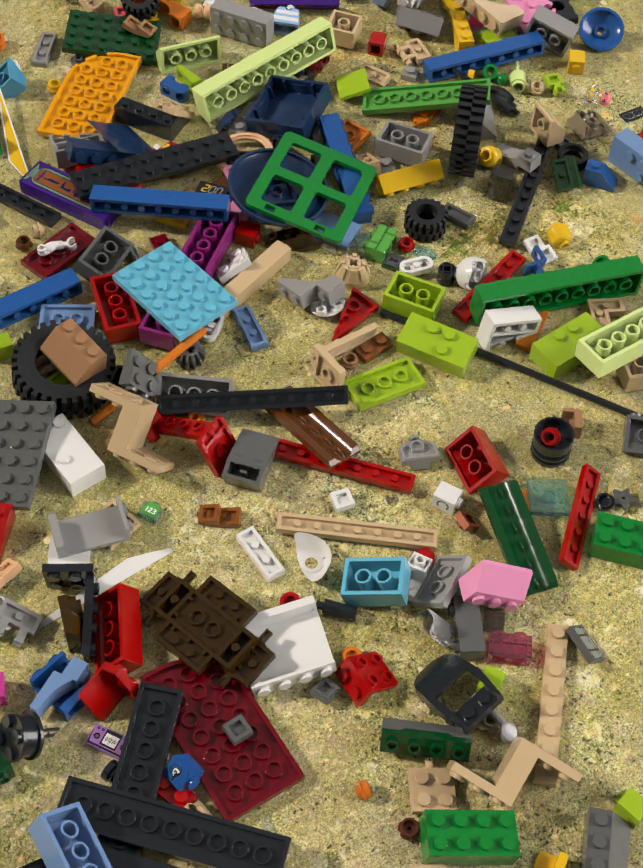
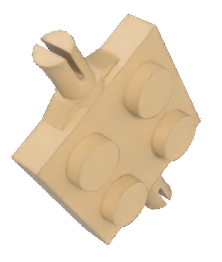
(431, 788)

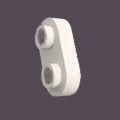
(416, 266)
(213, 330)

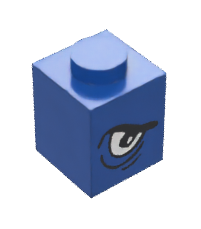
(183, 772)

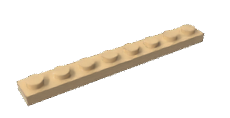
(357, 531)
(551, 699)

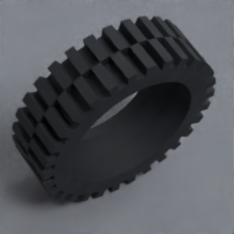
(467, 130)
(34, 387)

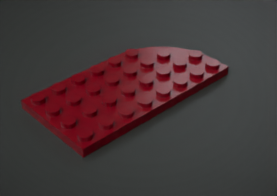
(233, 776)

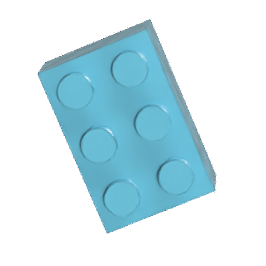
(376, 581)

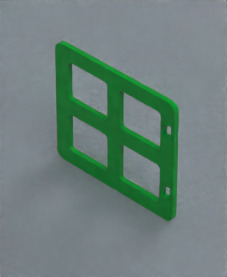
(311, 187)

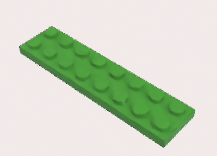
(417, 97)

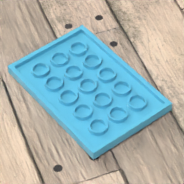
(175, 290)

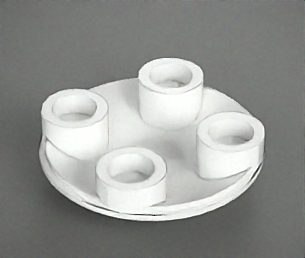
(325, 310)

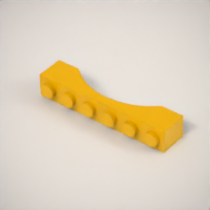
(461, 29)

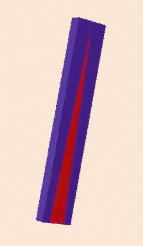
(298, 4)

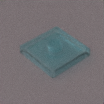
(548, 497)

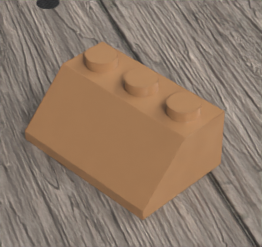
(74, 352)

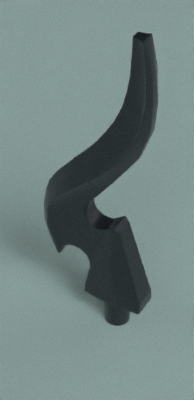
(501, 97)

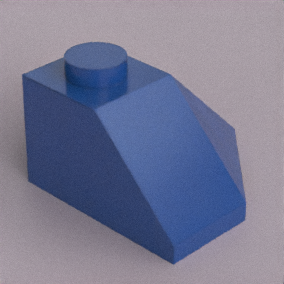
(599, 176)

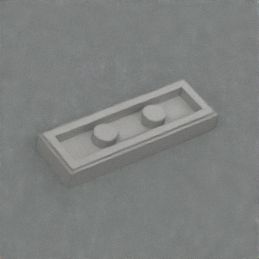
(44, 50)

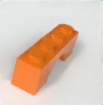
(178, 15)

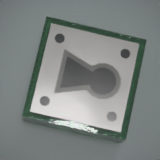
(392, 261)

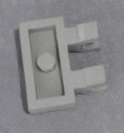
(18, 618)

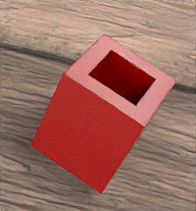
(377, 43)
(247, 234)

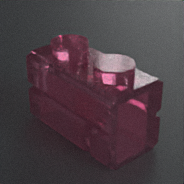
(509, 648)

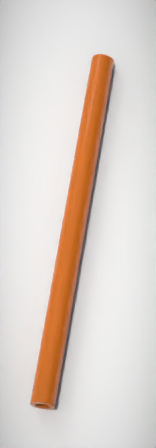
(163, 363)

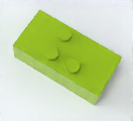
(437, 345)
(557, 349)

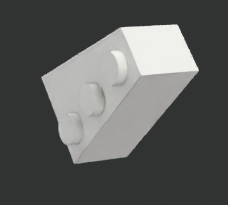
(507, 323)

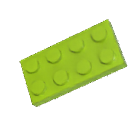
(384, 383)

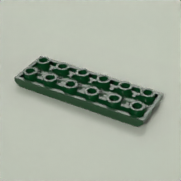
(518, 533)

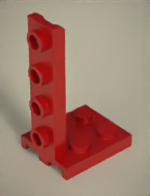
(212, 438)

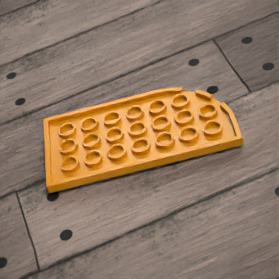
(89, 94)

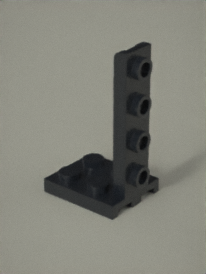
(77, 577)

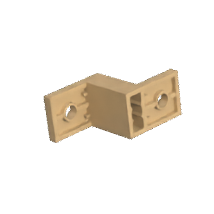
(132, 428)
(513, 772)

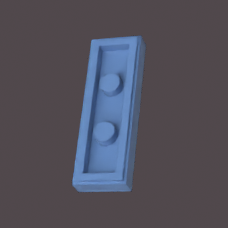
(250, 328)

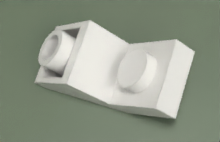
(419, 568)

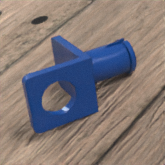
(537, 266)

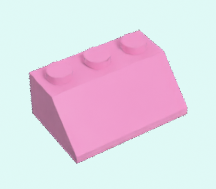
(495, 585)

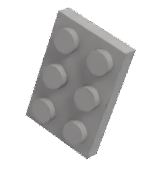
(441, 581)

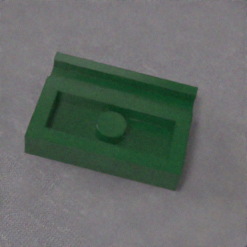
(566, 174)

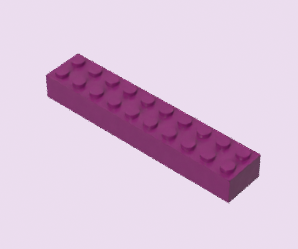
(207, 249)

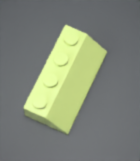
(189, 54)

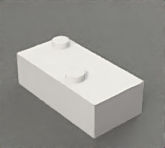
(72, 457)

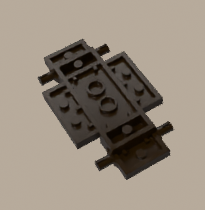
(207, 627)

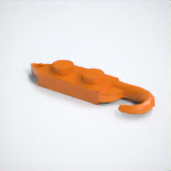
(424, 117)

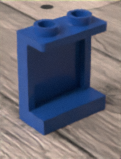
(69, 703)

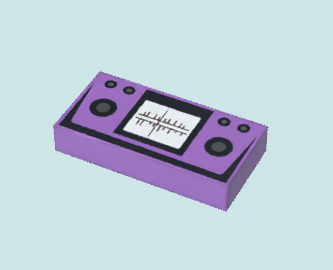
(105, 741)

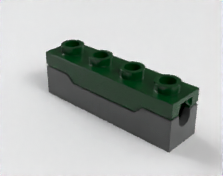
(424, 739)

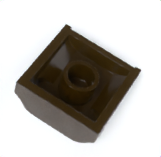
(72, 617)

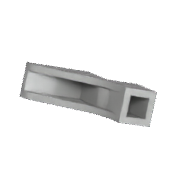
(306, 292)

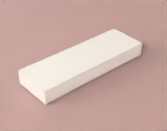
(260, 554)

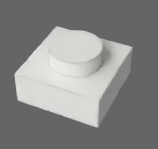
(342, 500)

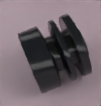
(555, 455)

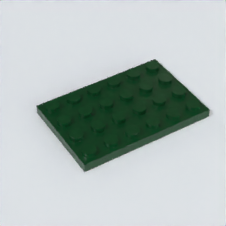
(102, 33)

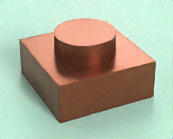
(466, 521)

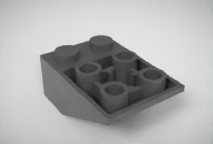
(250, 460)

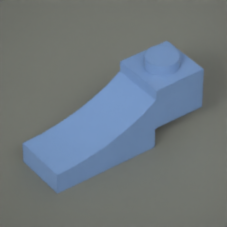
(58, 684)

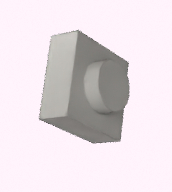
(410, 73)

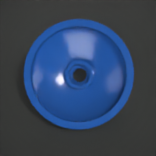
(603, 21)

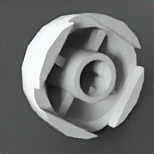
(470, 272)

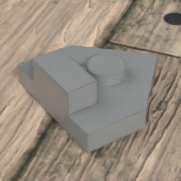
(418, 453)

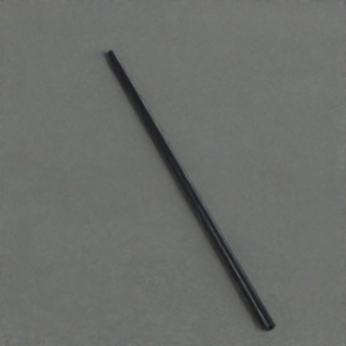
(532, 373)

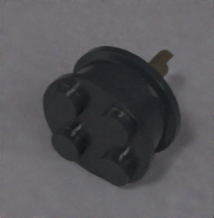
(23, 735)

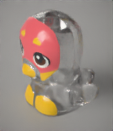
(599, 97)

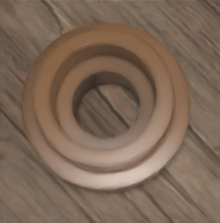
(349, 360)

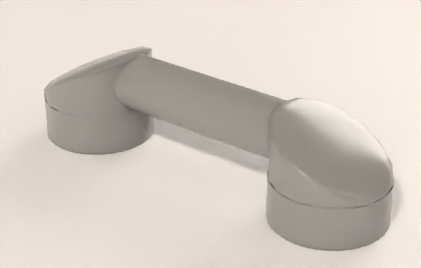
(508, 730)

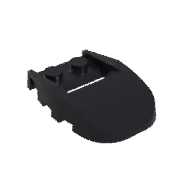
(440, 676)

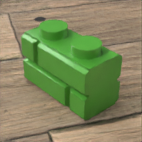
(380, 243)

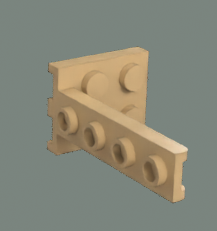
(324, 365)

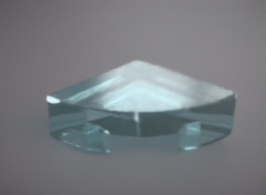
(361, 238)
(424, 251)

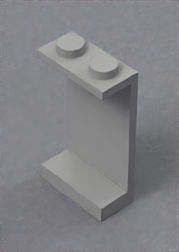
(90, 530)

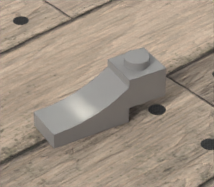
(518, 158)

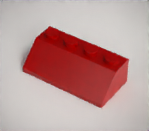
(119, 628)

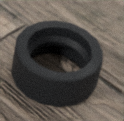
(575, 150)

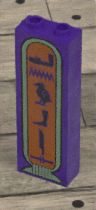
(56, 190)

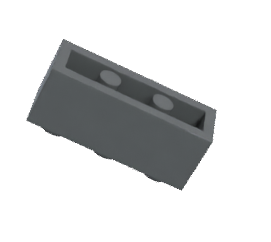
(467, 628)

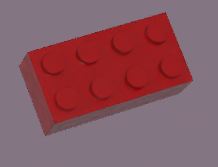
(115, 309)

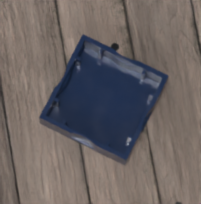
(288, 107)

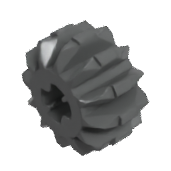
(192, 356)

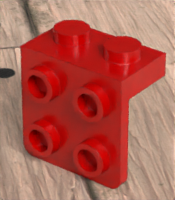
(365, 675)
(107, 689)

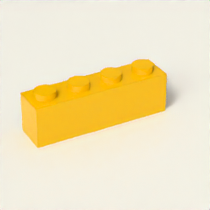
(409, 177)

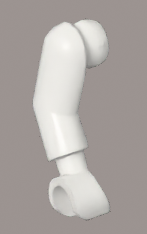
(48, 248)

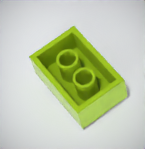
(413, 294)

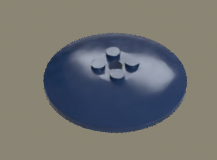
(247, 170)

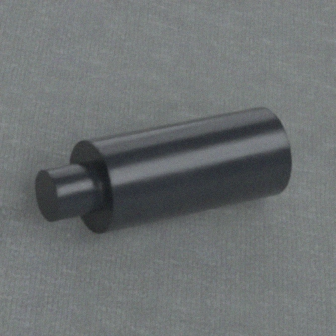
(338, 609)

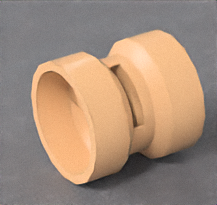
(202, 11)

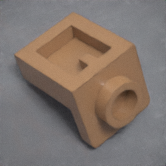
(574, 417)

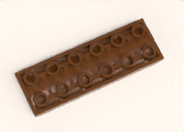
(317, 433)

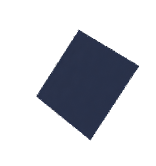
(122, 137)

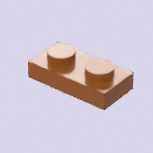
(373, 347)

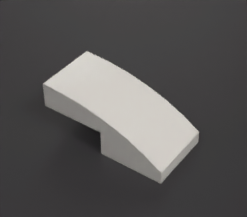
(547, 250)

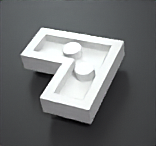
(239, 261)

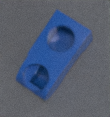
(174, 90)

